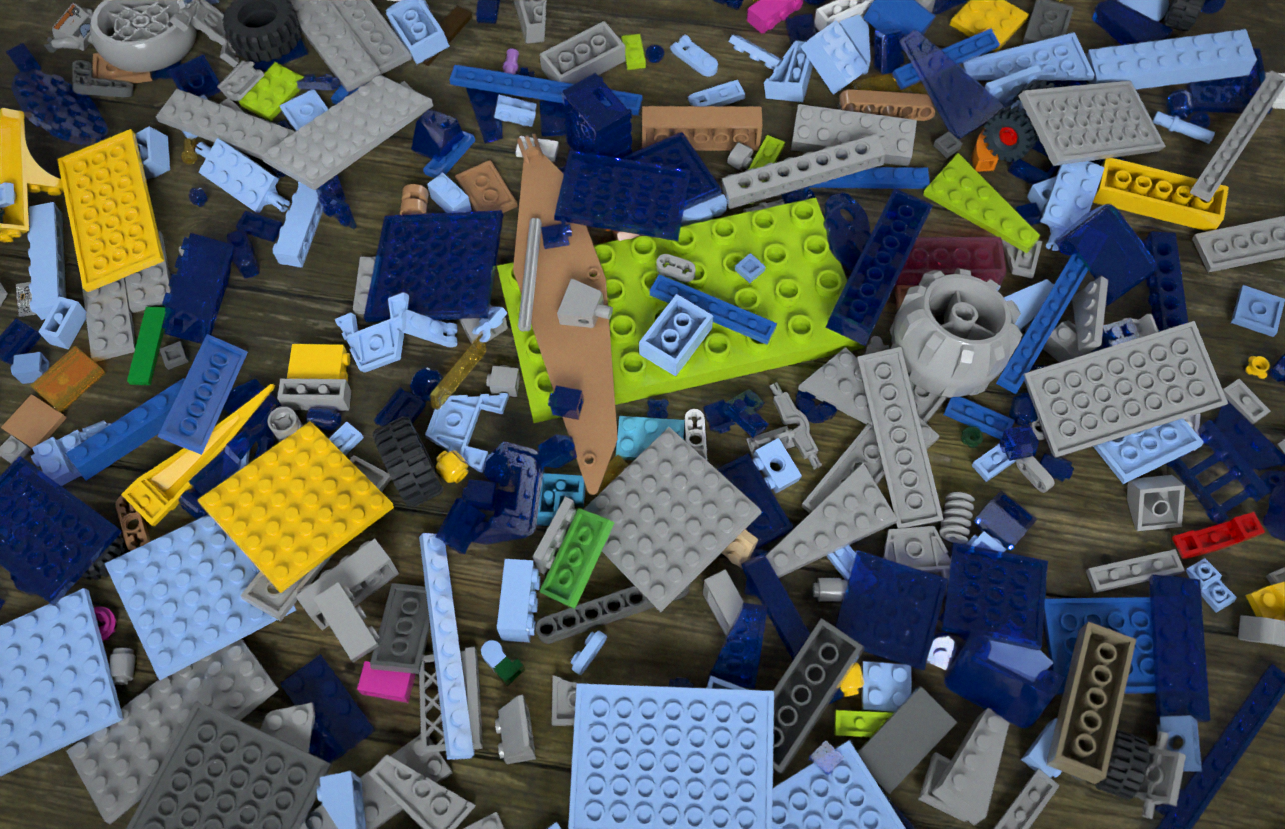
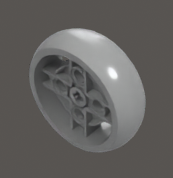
(139, 34)

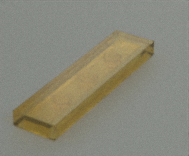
(457, 373)

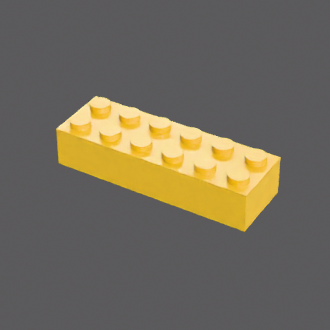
(1159, 195)

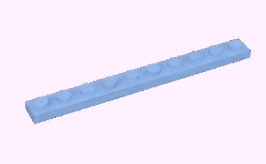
(446, 649)

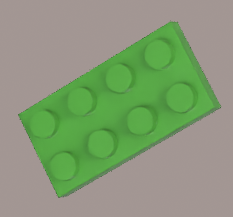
(576, 557)

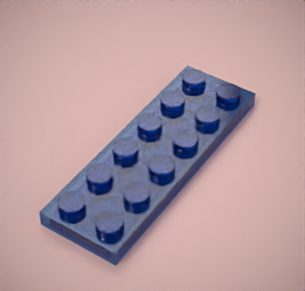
(1179, 647)

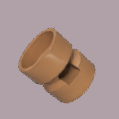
(414, 200)

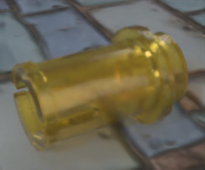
(189, 155)

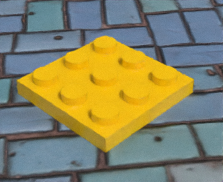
(989, 14)

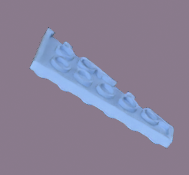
(1057, 57)

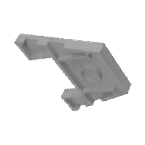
(209, 20)
(918, 549)

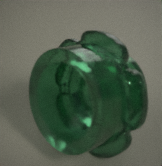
(975, 433)

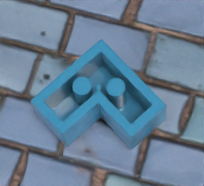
(554, 490)

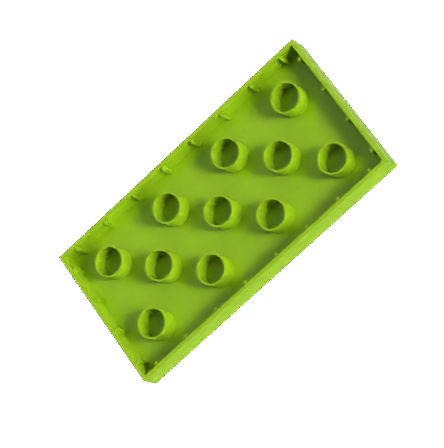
(794, 291)

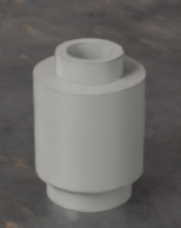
(829, 589)
(122, 665)

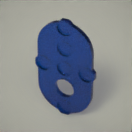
(845, 237)

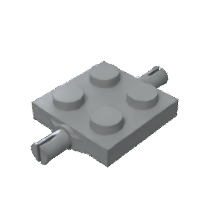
(1162, 776)

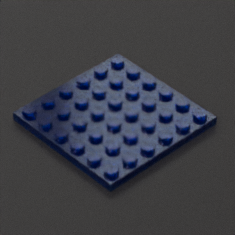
(437, 260)

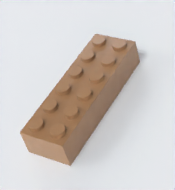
(704, 127)

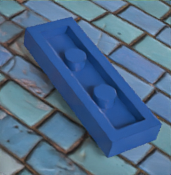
(435, 168)
(978, 416)

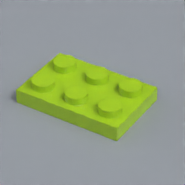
(271, 91)

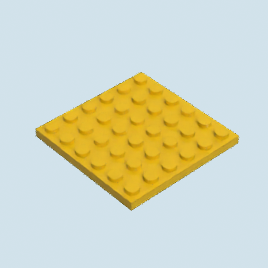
(295, 505)

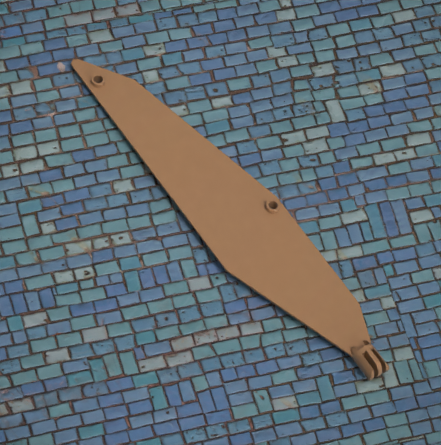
(572, 354)

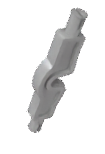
(791, 415)

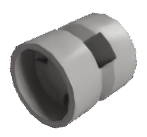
(283, 422)

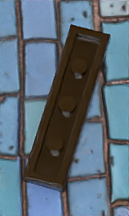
(452, 26)

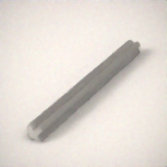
(529, 278)

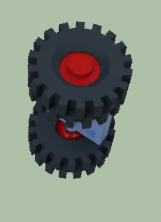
(1011, 129)

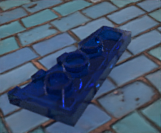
(741, 650)

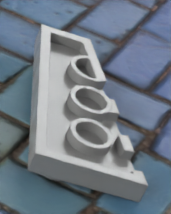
(419, 796)

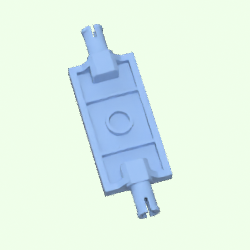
(240, 176)
(1070, 197)

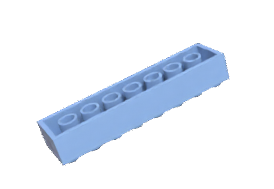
(1174, 60)

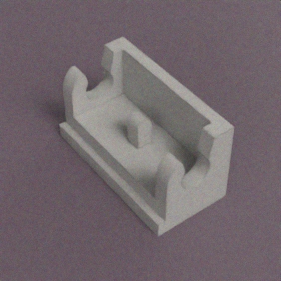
(240, 81)

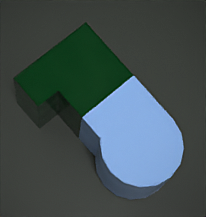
(499, 662)

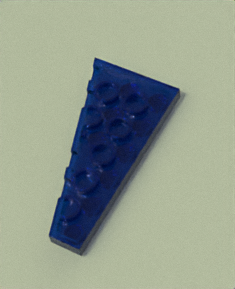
(955, 93)

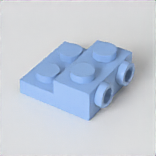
(54, 461)

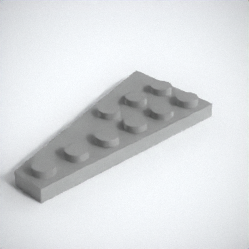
(842, 386)
(841, 519)

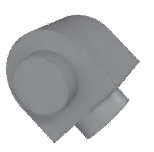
(740, 157)

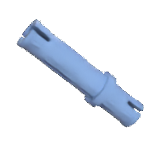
(1183, 127)

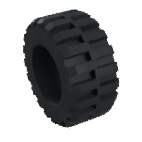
(266, 42)
(407, 461)

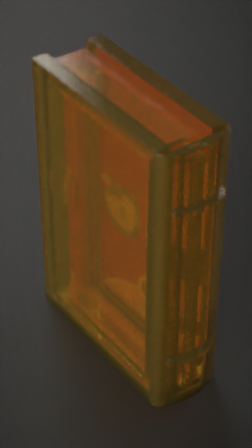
(68, 379)

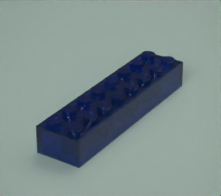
(879, 267)

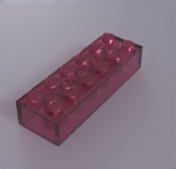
(978, 254)

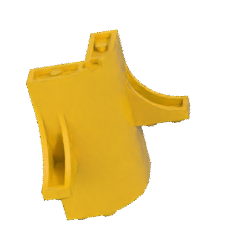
(22, 171)

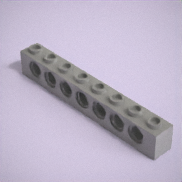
(872, 156)

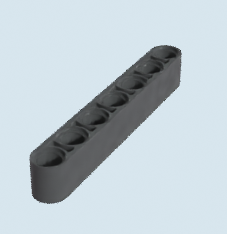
(604, 616)

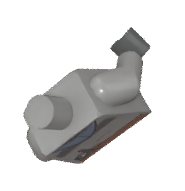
(71, 30)

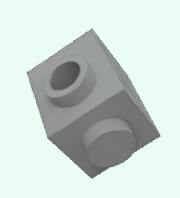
(504, 380)

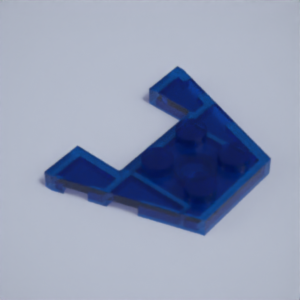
(256, 423)

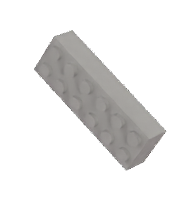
(827, 127)

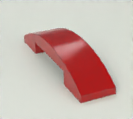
(1219, 536)

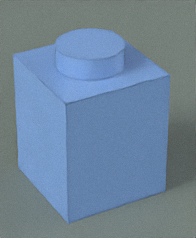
(29, 367)

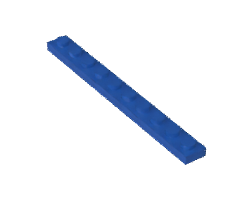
(527, 86)
(1043, 325)

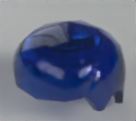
(425, 382)

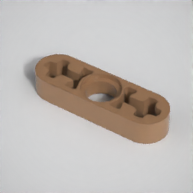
(125, 517)

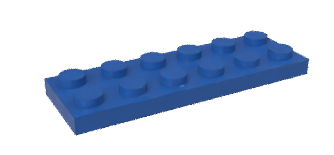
(203, 394)

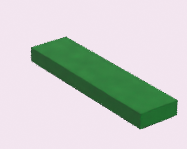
(147, 347)

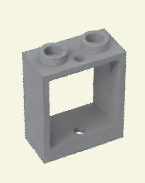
(722, 599)

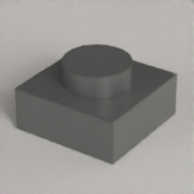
(948, 144)
(174, 355)

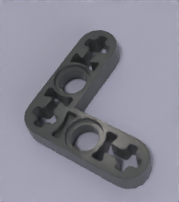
(85, 84)

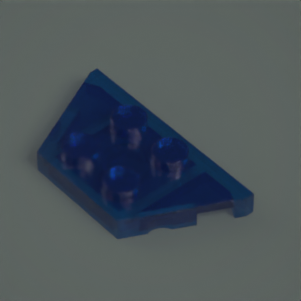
(1247, 439)

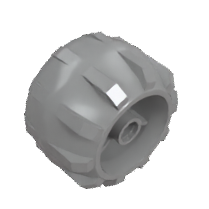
(970, 344)

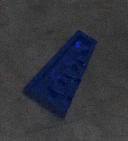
(484, 108)

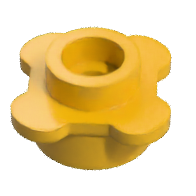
(1260, 362)

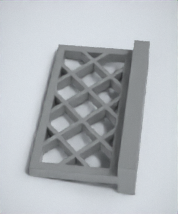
(472, 689)

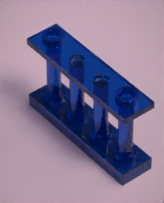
(1237, 468)

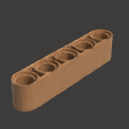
(889, 104)

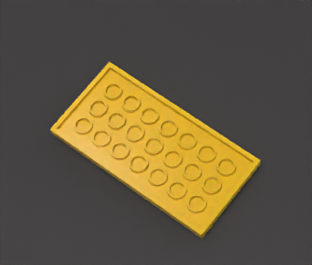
(110, 211)

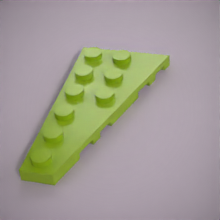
(973, 198)

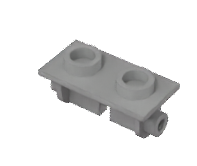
(784, 434)

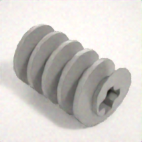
(956, 516)

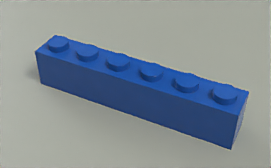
(124, 434)

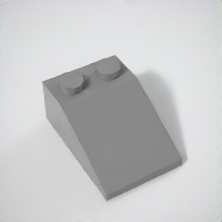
(516, 732)

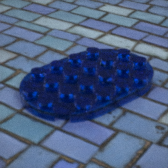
(58, 109)

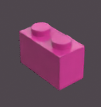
(386, 684)

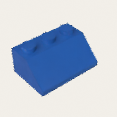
(900, 15)

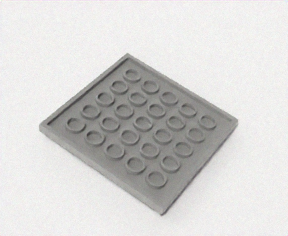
(670, 517)

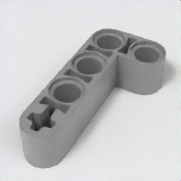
(1262, 630)

